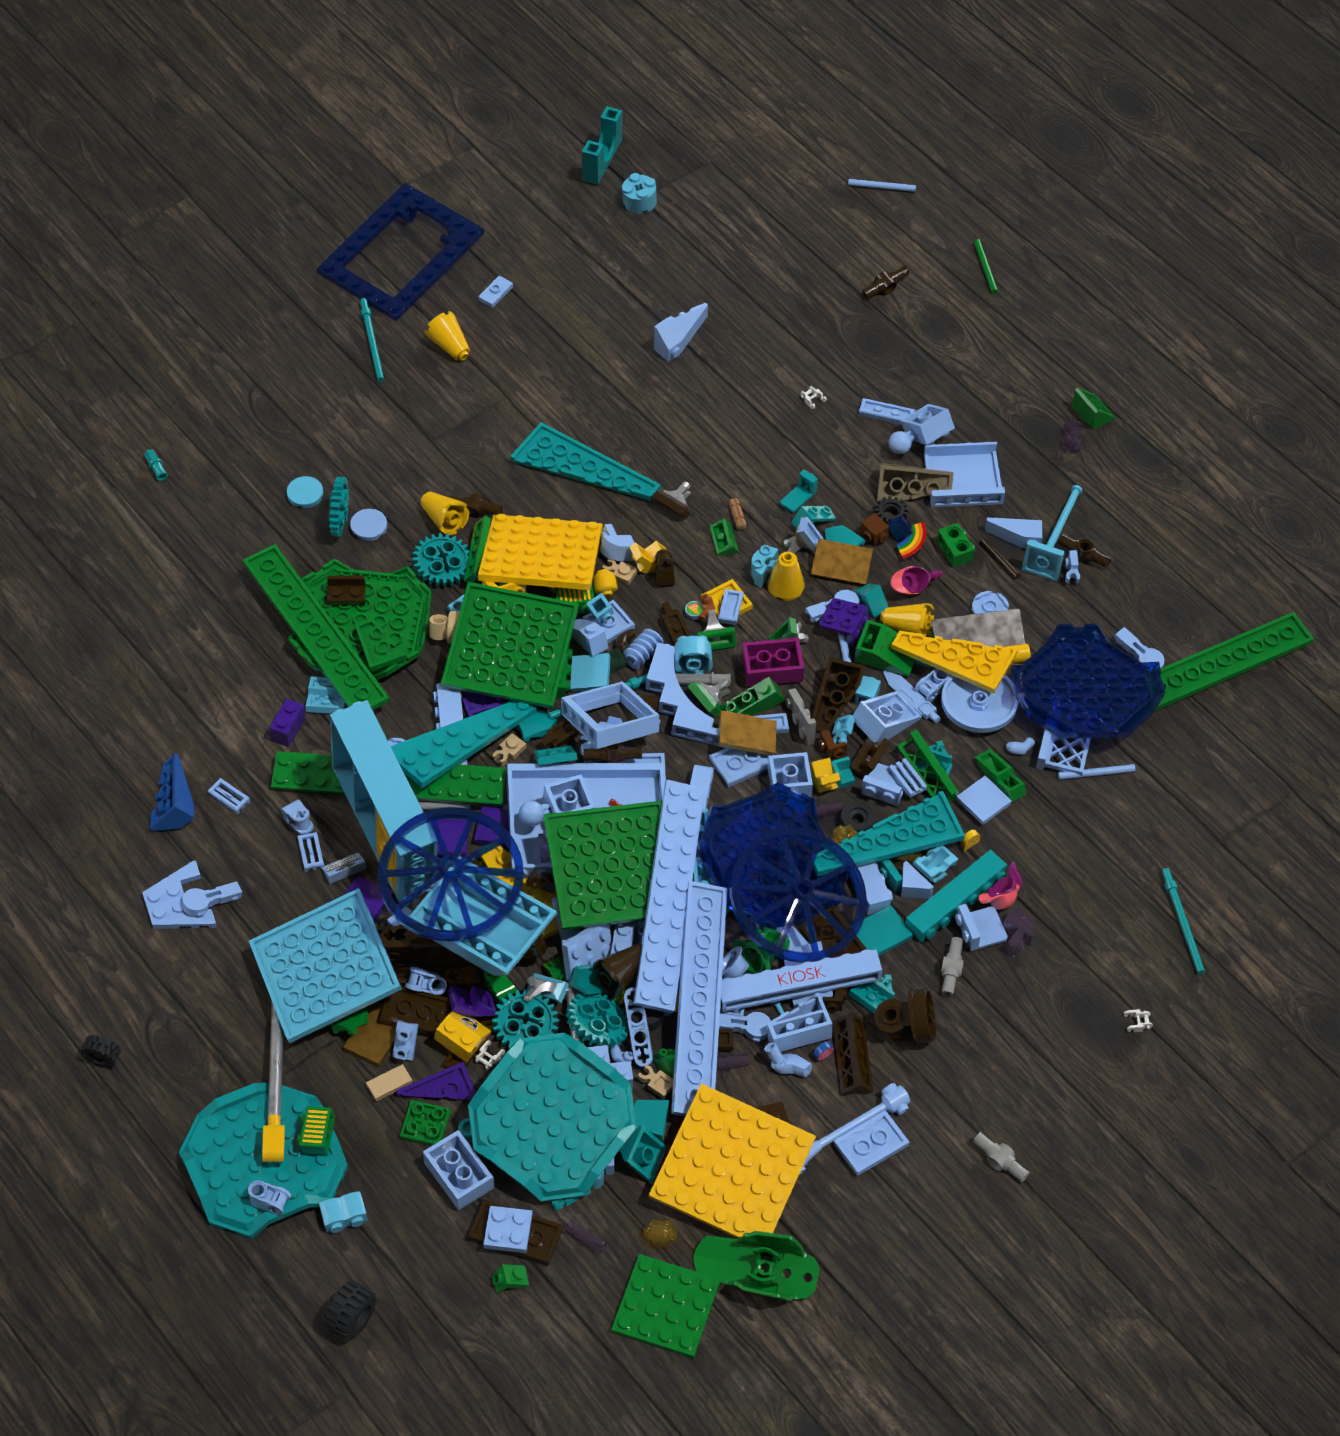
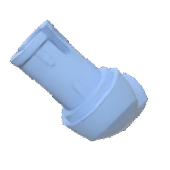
(788, 1062)

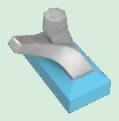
(549, 987)

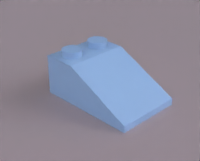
(885, 716)

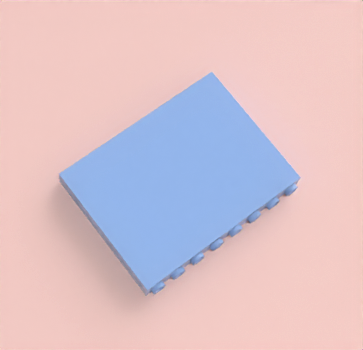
(621, 781)

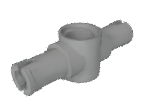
(952, 967)
(1001, 1157)

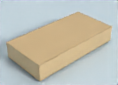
(389, 1082)

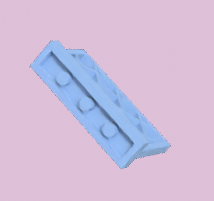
(1046, 753)

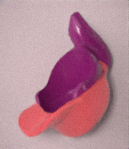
(913, 579)
(1004, 892)

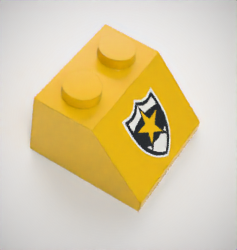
(461, 1035)

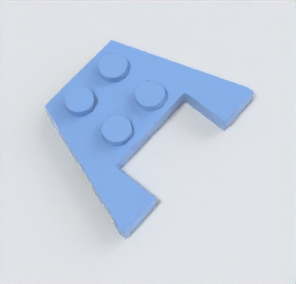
(165, 901)

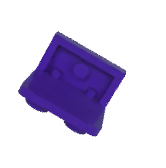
(846, 619)

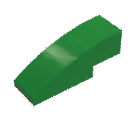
(1001, 774)

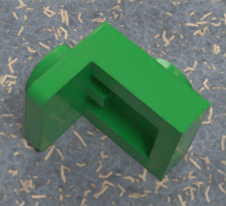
(556, 969)
(510, 1277)

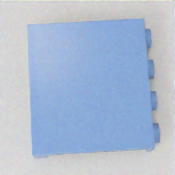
(974, 477)

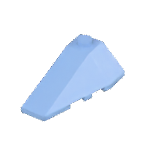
(675, 333)

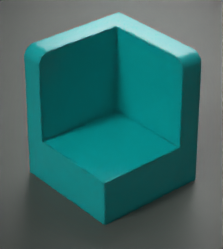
(842, 767)

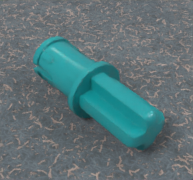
(155, 465)

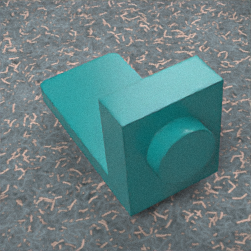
(802, 493)
(814, 513)

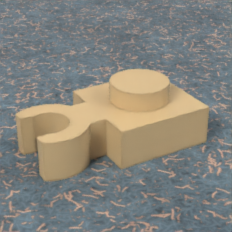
(623, 572)
(510, 747)
(659, 1083)

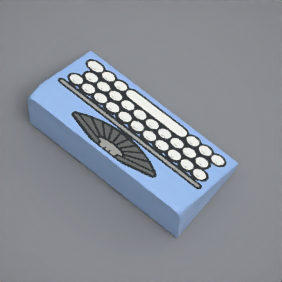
(344, 867)

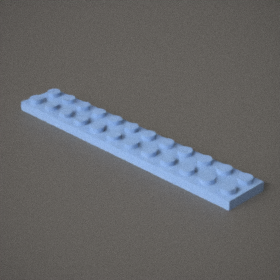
(666, 904)
(699, 993)

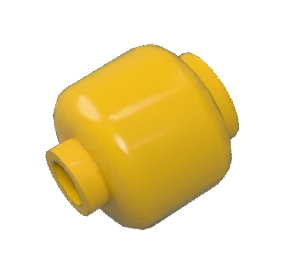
(604, 583)

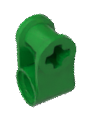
(499, 986)

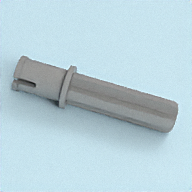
(708, 679)

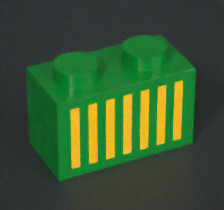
(576, 596)
(316, 1130)

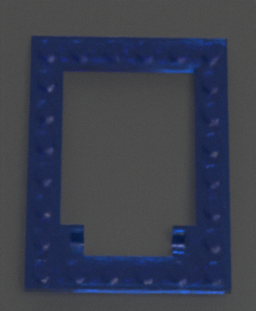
(461, 236)

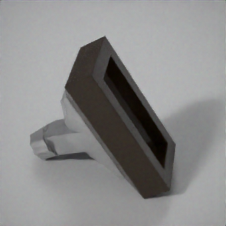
(675, 499)

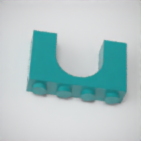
(599, 155)

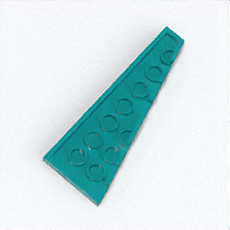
(564, 456)
(440, 750)
(911, 831)

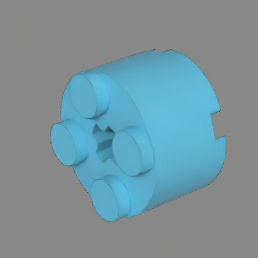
(639, 193)
(693, 655)

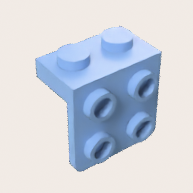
(883, 785)
(980, 927)

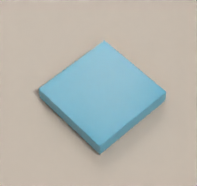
(589, 672)

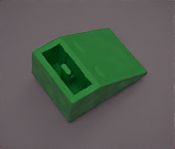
(876, 651)

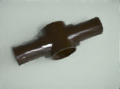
(885, 282)
(478, 505)
(1085, 550)
(613, 753)

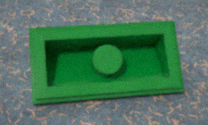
(723, 538)

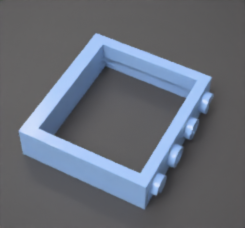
(575, 706)

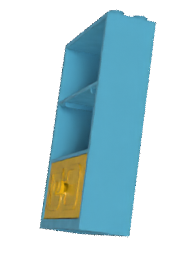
(379, 792)

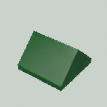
(1091, 408)

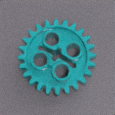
(338, 506)
(427, 565)
(505, 1010)
(598, 1019)

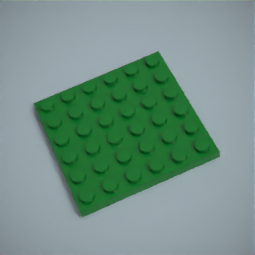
(510, 645)
(602, 862)

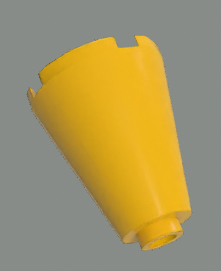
(448, 336)
(445, 512)
(786, 578)
(909, 618)

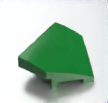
(351, 1022)

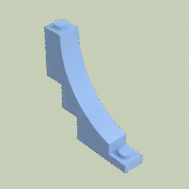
(688, 719)

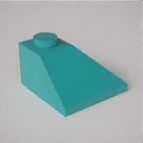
(643, 1153)

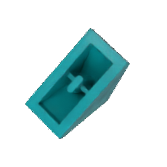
(872, 597)

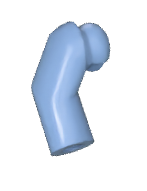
(1020, 748)
(619, 1056)

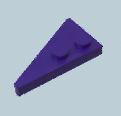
(448, 1084)

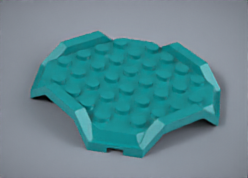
(552, 1116)
(226, 1157)

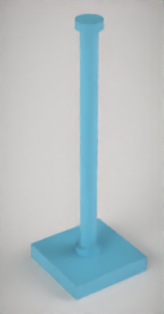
(1042, 558)

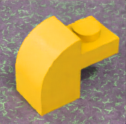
(645, 557)
(823, 775)

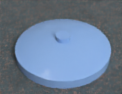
(978, 708)

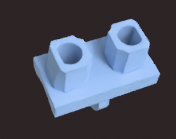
(405, 1040)

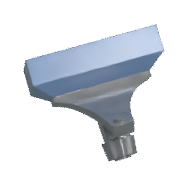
(805, 537)

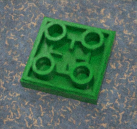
(425, 1123)

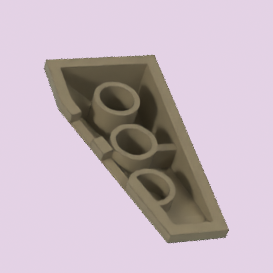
(910, 481)

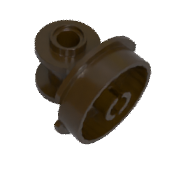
(901, 1018)

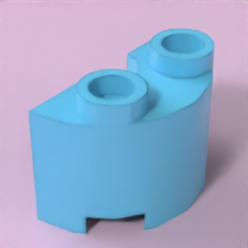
(763, 561)
(935, 863)

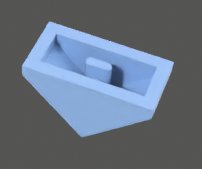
(914, 884)

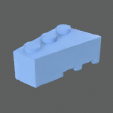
(801, 1026)

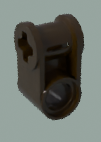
(664, 568)
(463, 977)

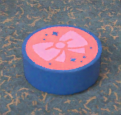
(823, 1051)

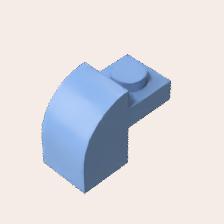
(615, 546)

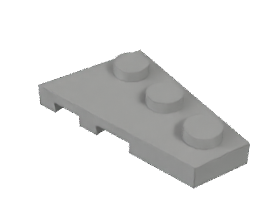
(801, 717)

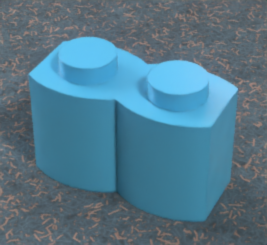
(343, 1212)

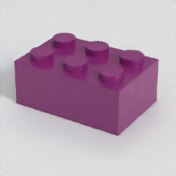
(773, 659)

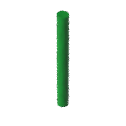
(986, 267)

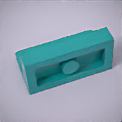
(586, 980)

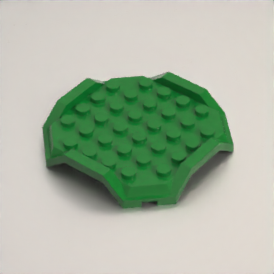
(392, 599)

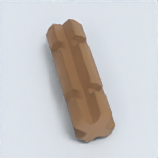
(737, 514)

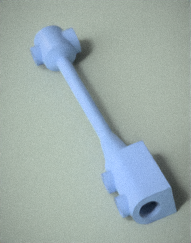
(893, 1100)

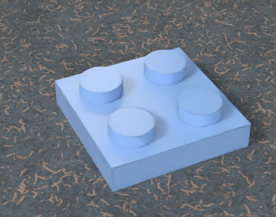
(508, 1229)

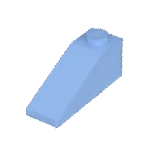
(1015, 530)
(590, 636)

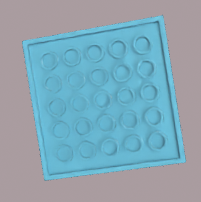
(324, 965)

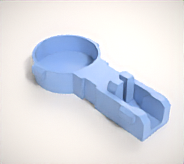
(817, 611)
(1139, 651)
(197, 901)
(756, 1025)

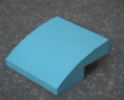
(322, 697)

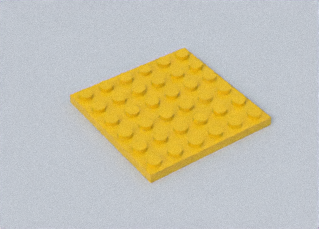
(541, 552)
(731, 1165)

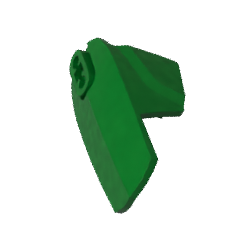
(758, 1264)

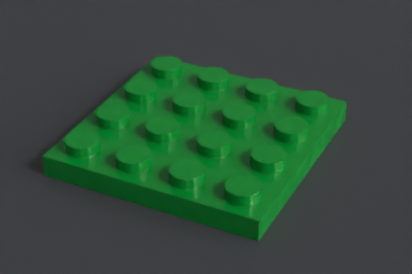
(666, 1306)

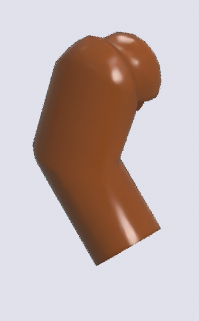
(707, 604)

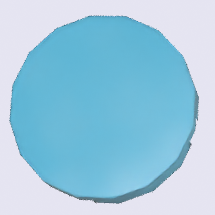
(305, 492)

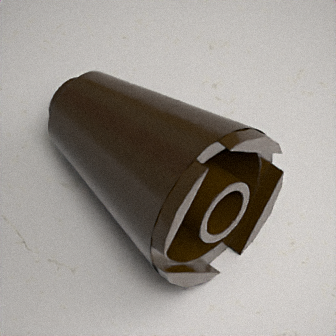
(618, 969)

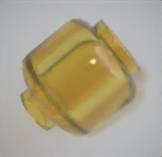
(660, 1233)

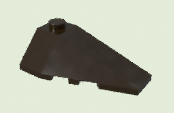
(836, 690)

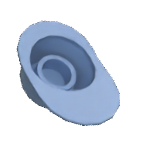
(734, 963)

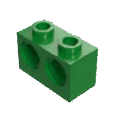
(955, 545)

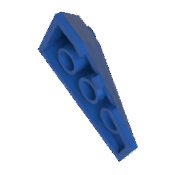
(173, 800)

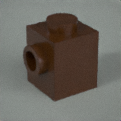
(874, 530)

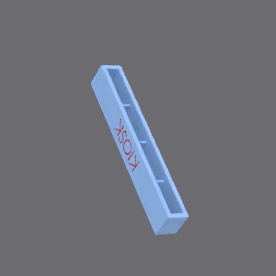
(800, 980)

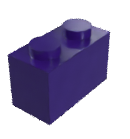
(287, 722)

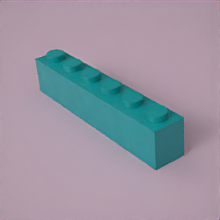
(962, 890)

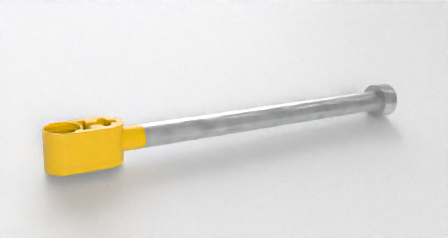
(274, 1132)

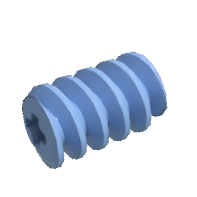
(642, 648)

